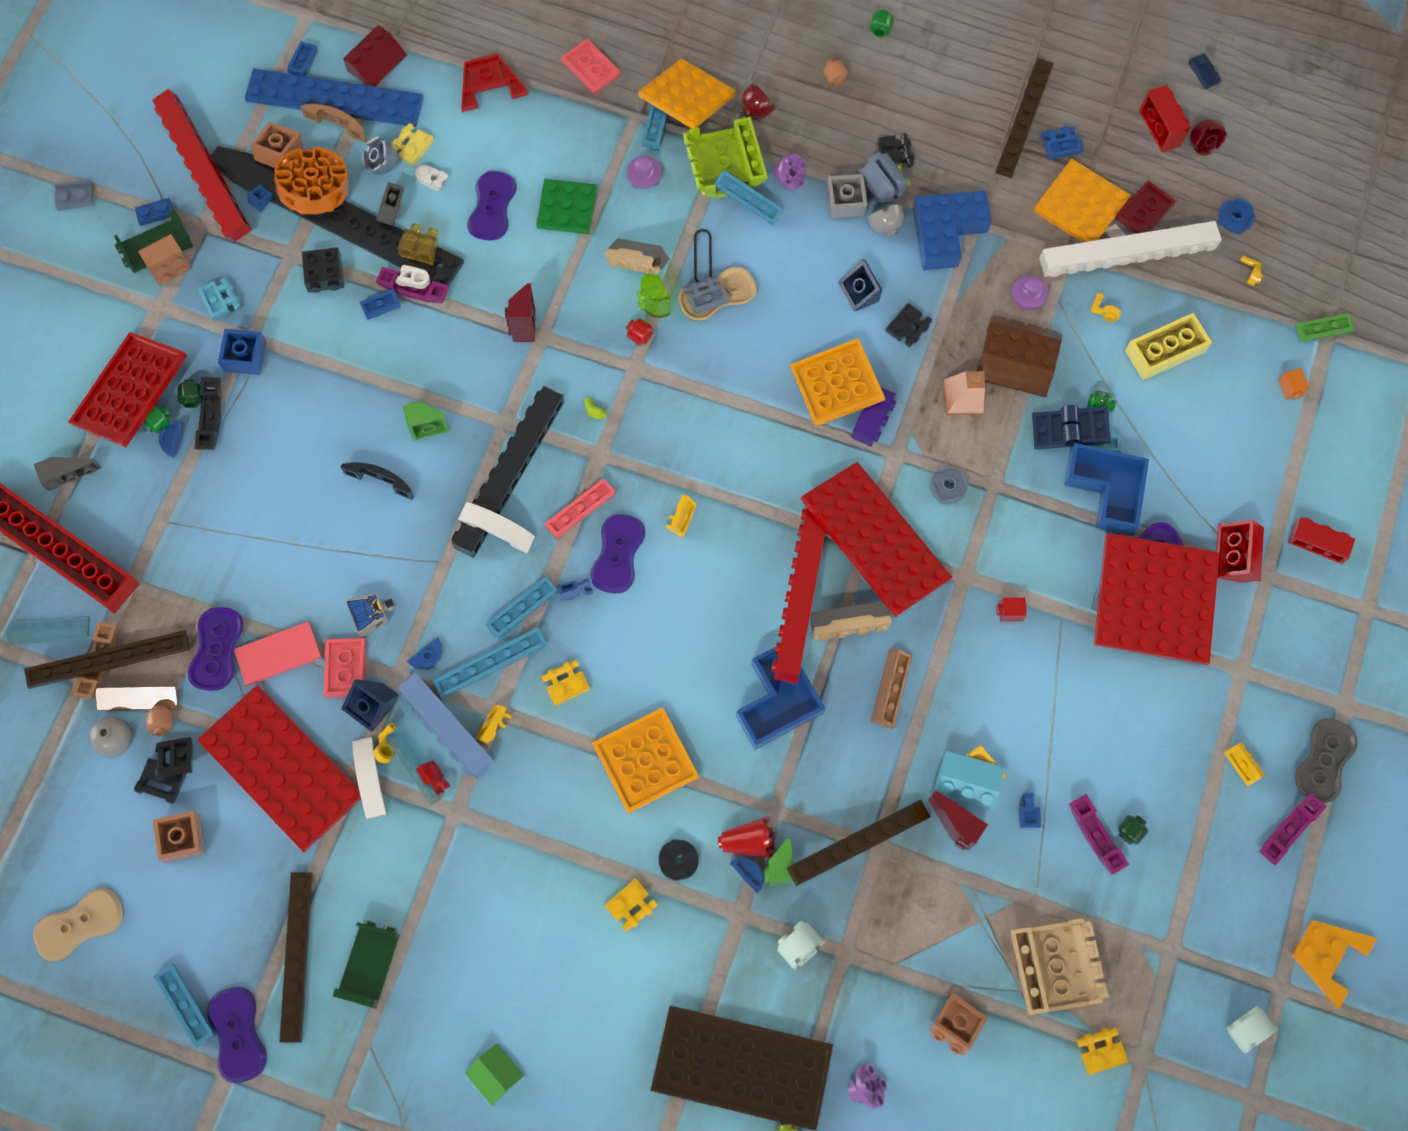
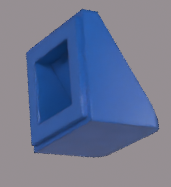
(259, 197)

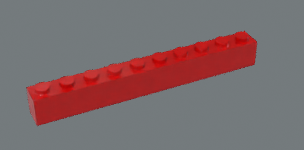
(201, 164)
(799, 599)

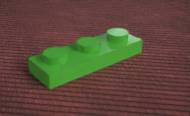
(1324, 327)

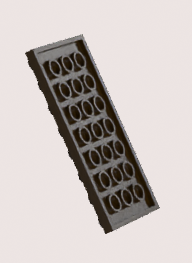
(742, 1068)

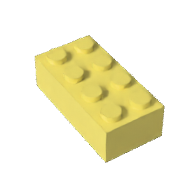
(1168, 346)

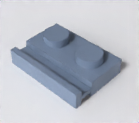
(74, 195)

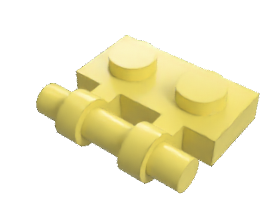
(416, 146)

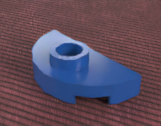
(170, 437)
(428, 656)
(750, 872)

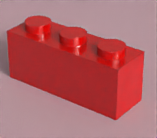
(1321, 540)

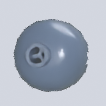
(379, 156)

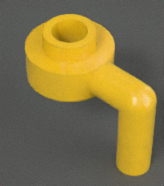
(1255, 276)
(1109, 312)
(384, 752)

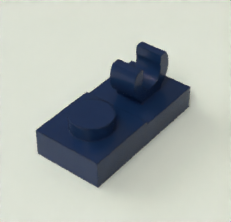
(1204, 71)

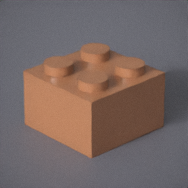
(274, 143)
(165, 259)
(179, 837)

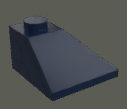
(369, 702)

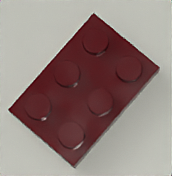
(1145, 208)

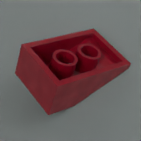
(958, 822)

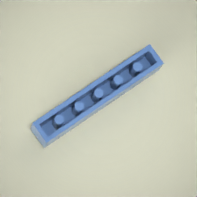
(445, 725)

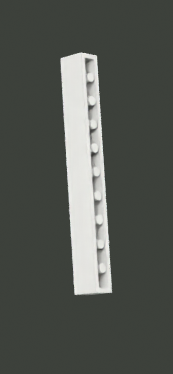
(1130, 249)

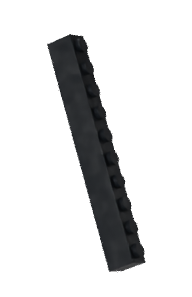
(511, 466)

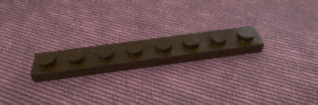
(1024, 118)
(106, 659)
(858, 843)
(296, 957)

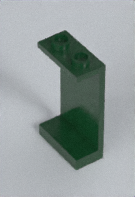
(131, 246)
(368, 964)

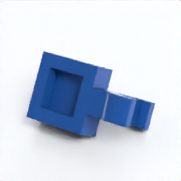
(572, 589)
(1029, 815)

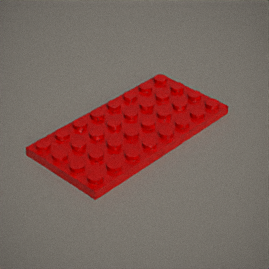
(876, 539)
(280, 768)

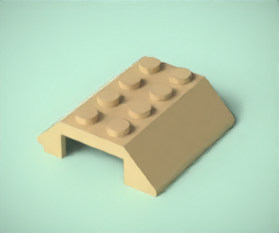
(1058, 966)

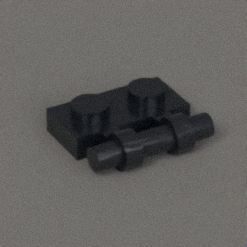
(892, 146)
(904, 321)

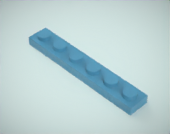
(490, 663)

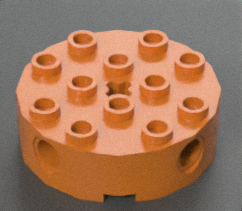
(311, 180)

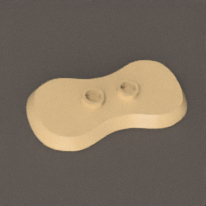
(738, 286)
(94, 916)

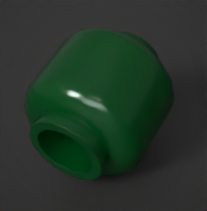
(188, 393)
(1132, 829)

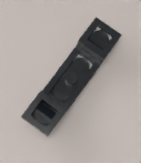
(210, 413)
(358, 469)

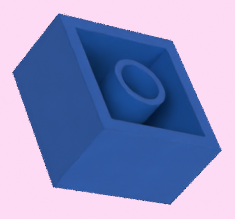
(242, 351)

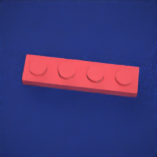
(580, 508)

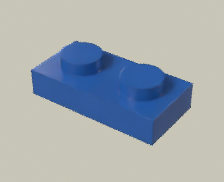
(302, 59)
(153, 211)
(380, 304)

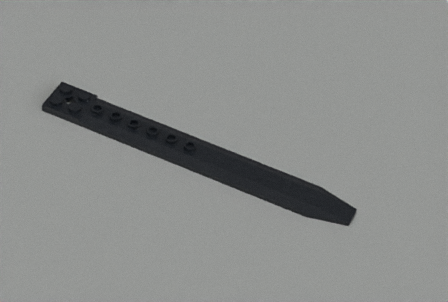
(344, 221)

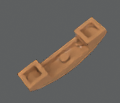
(318, 112)
(103, 638)

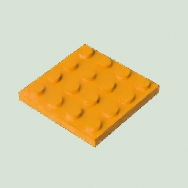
(687, 93)
(1081, 202)
(837, 382)
(645, 760)

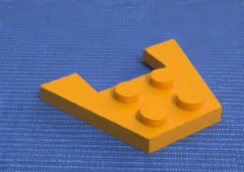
(1322, 951)

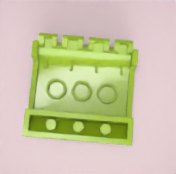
(727, 150)

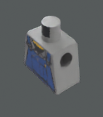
(369, 613)

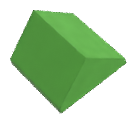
(494, 1074)

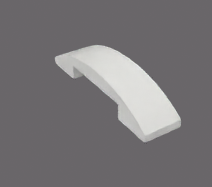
(497, 525)
(368, 778)

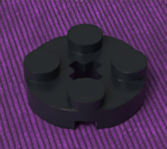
(680, 871)

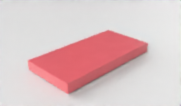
(277, 653)

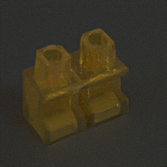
(419, 245)

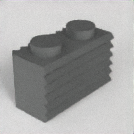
(390, 203)

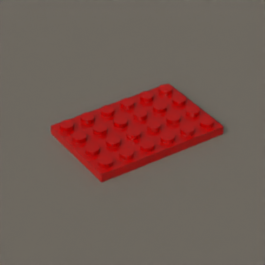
(127, 389)

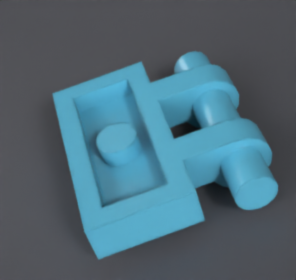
(213, 300)

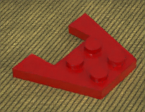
(488, 74)

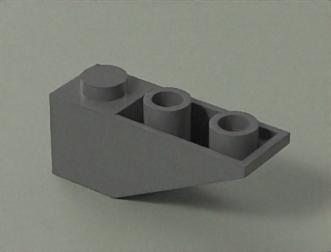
(60, 470)

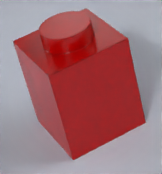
(1011, 609)

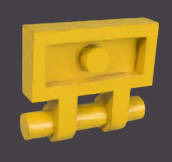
(566, 688)
(626, 900)
(1105, 1057)

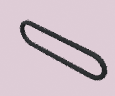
(695, 253)

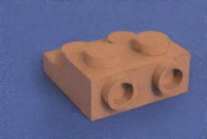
(957, 1024)

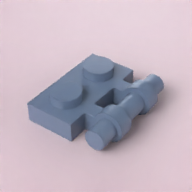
(708, 298)

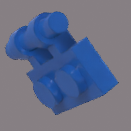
(1063, 146)

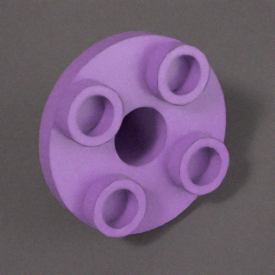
(790, 171)
(644, 172)
(1029, 292)
(868, 1087)

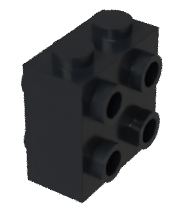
(323, 270)

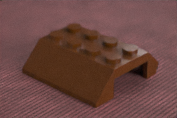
(1019, 355)

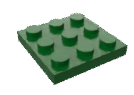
(566, 206)

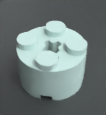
(799, 945)
(1251, 1029)

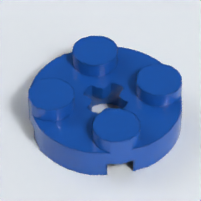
(1233, 224)

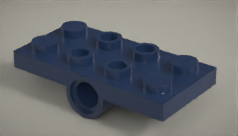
(1071, 426)

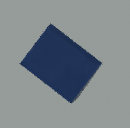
(861, 286)

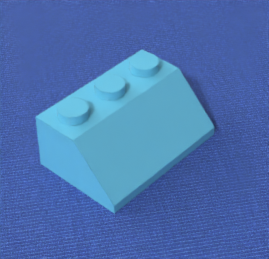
(969, 780)

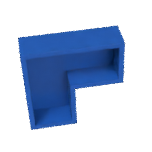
(942, 219)
(1117, 478)
(783, 708)

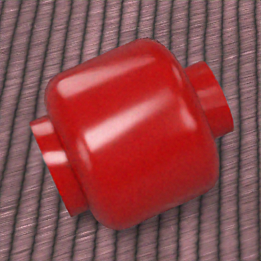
(639, 331)

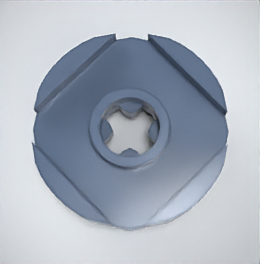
(946, 495)

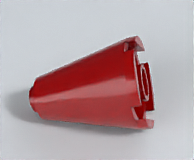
(749, 839)

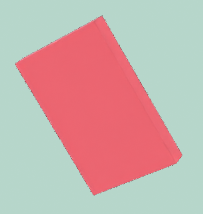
(590, 65)
(343, 664)

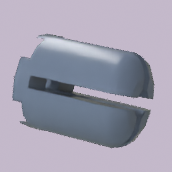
(883, 178)

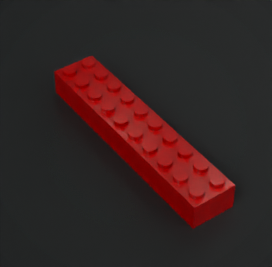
(64, 552)

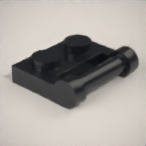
(180, 757)
(149, 774)

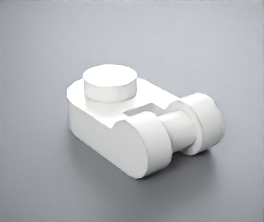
(426, 174)
(419, 277)

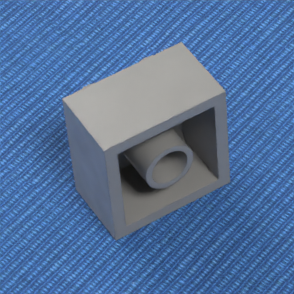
(846, 196)

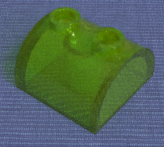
(653, 297)

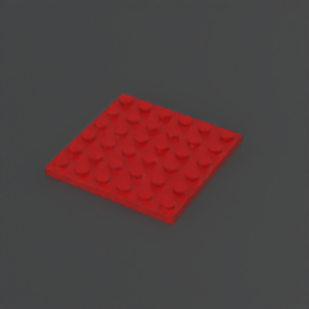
(1157, 599)

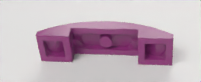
(432, 293)
(1291, 828)
(1096, 835)

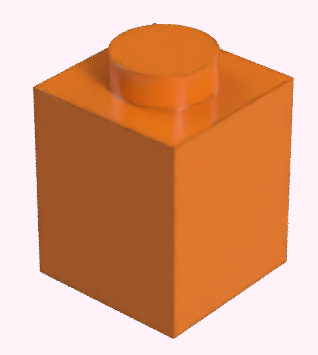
(1293, 384)

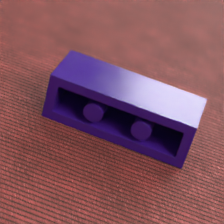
(873, 418)

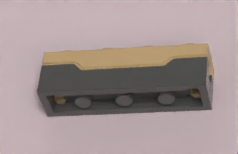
(636, 256)
(850, 620)

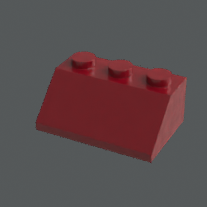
(374, 57)
(521, 315)

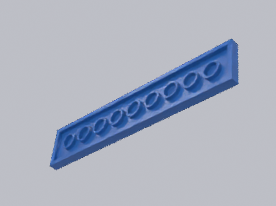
(353, 99)

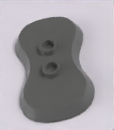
(1330, 749)

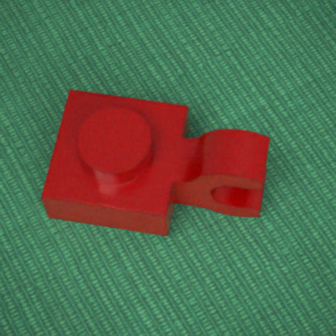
(432, 775)

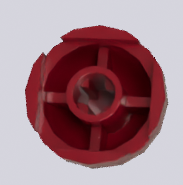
(756, 102)
(1207, 136)

